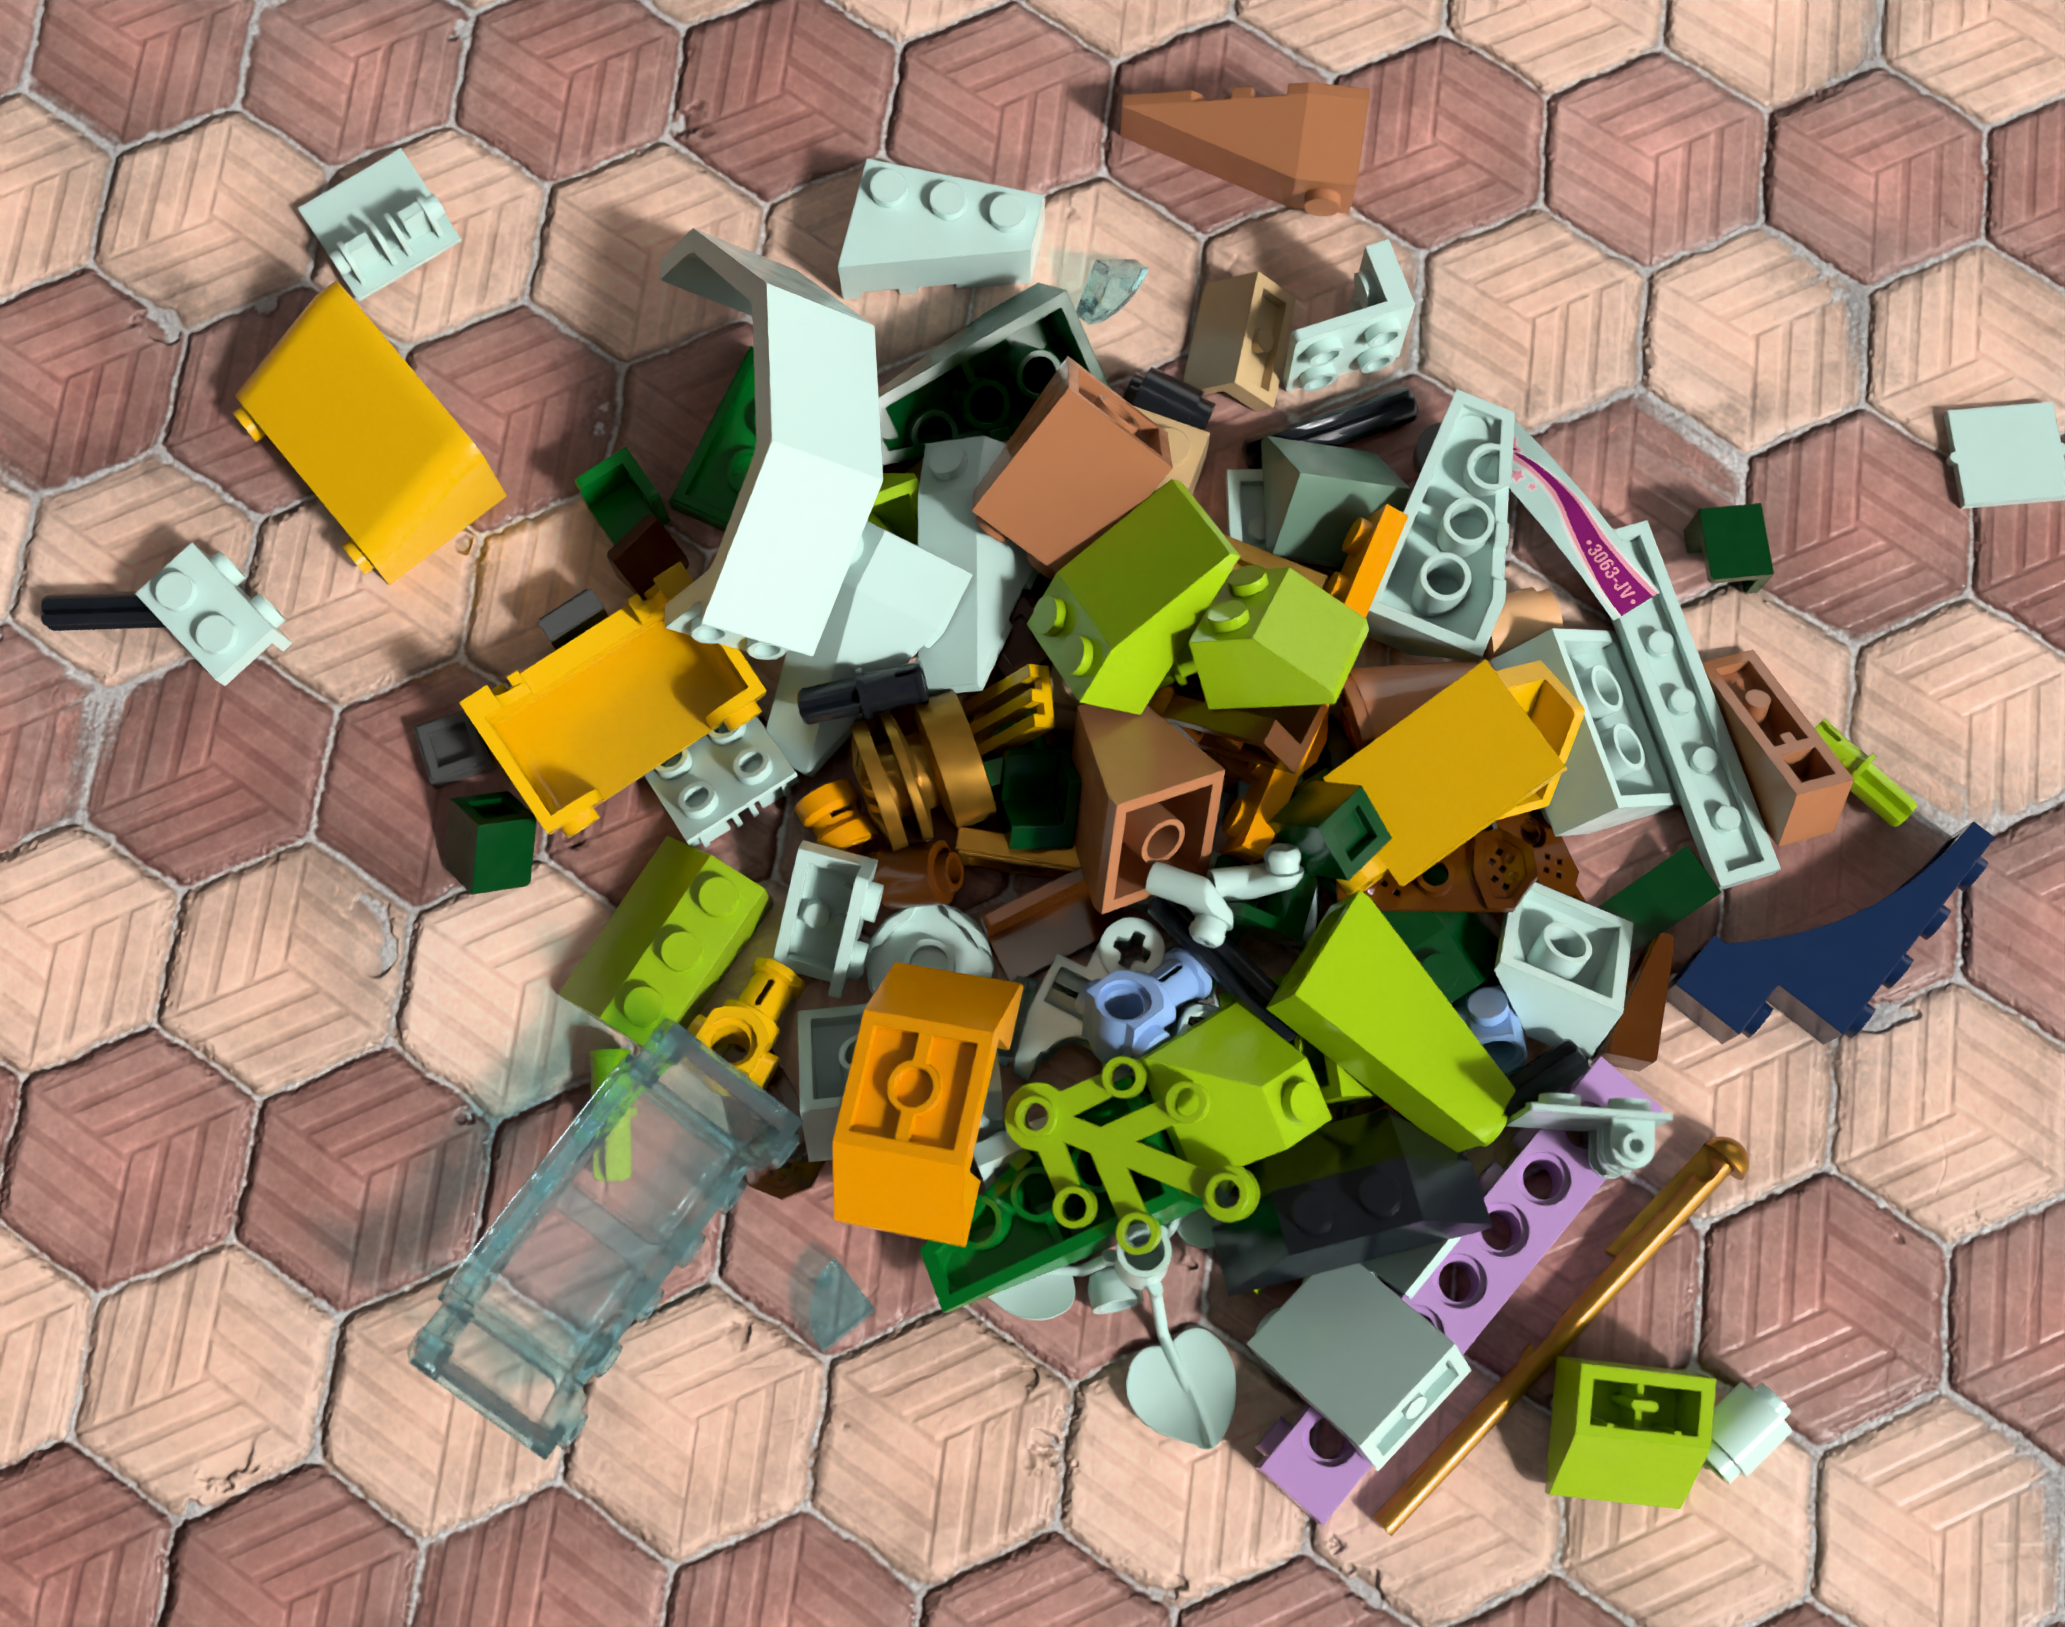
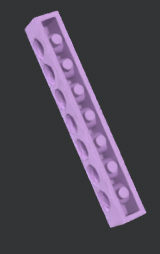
(1494, 1275)

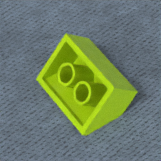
(667, 943)

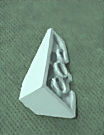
(1451, 555)
(1000, 570)
(882, 616)

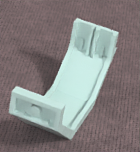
(811, 462)

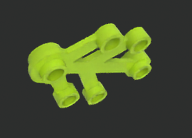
(1117, 1150)

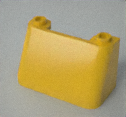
(366, 436)
(611, 708)

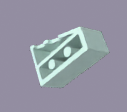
(937, 231)

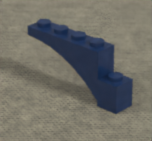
(1831, 970)

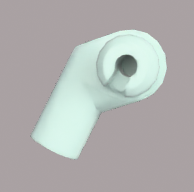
(1257, 880)
(1199, 896)

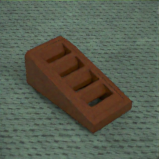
(1637, 1033)

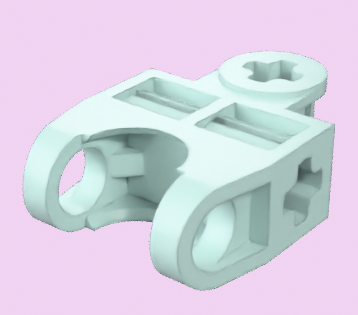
(1052, 1016)

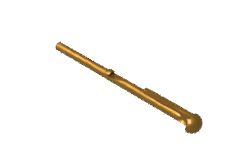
(1631, 1252)

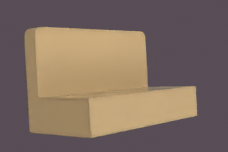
(1241, 339)

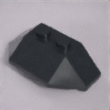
(1346, 1199)

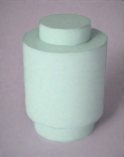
(1746, 1431)

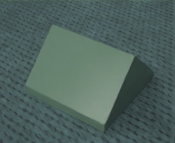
(1317, 496)

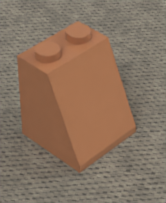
(1071, 470)
(1140, 802)

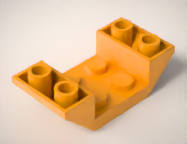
(919, 1101)

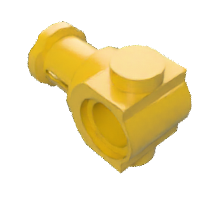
(752, 1019)

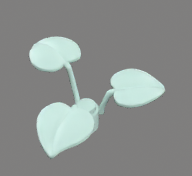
(1173, 1388)

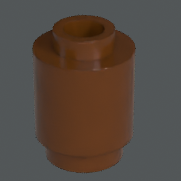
(918, 874)

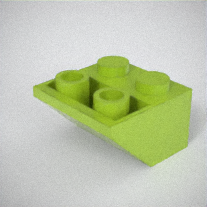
(1628, 1432)

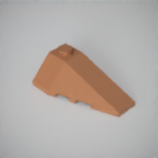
(1283, 147)

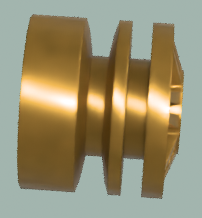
(922, 770)

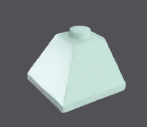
(1564, 967)

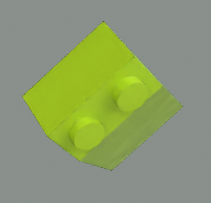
(1133, 600)

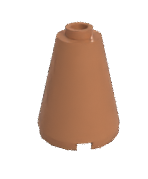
(1384, 695)

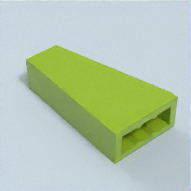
(1391, 1027)

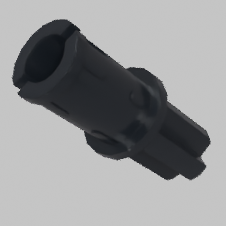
(864, 693)

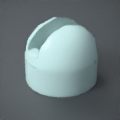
(1110, 1294)

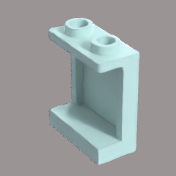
(1360, 1358)

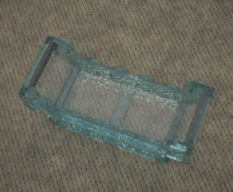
(599, 1235)

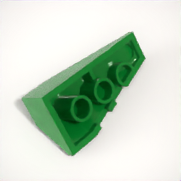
(1014, 1222)

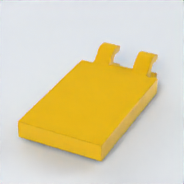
(1447, 774)

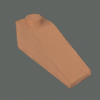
(1784, 758)

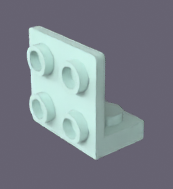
(1362, 339)

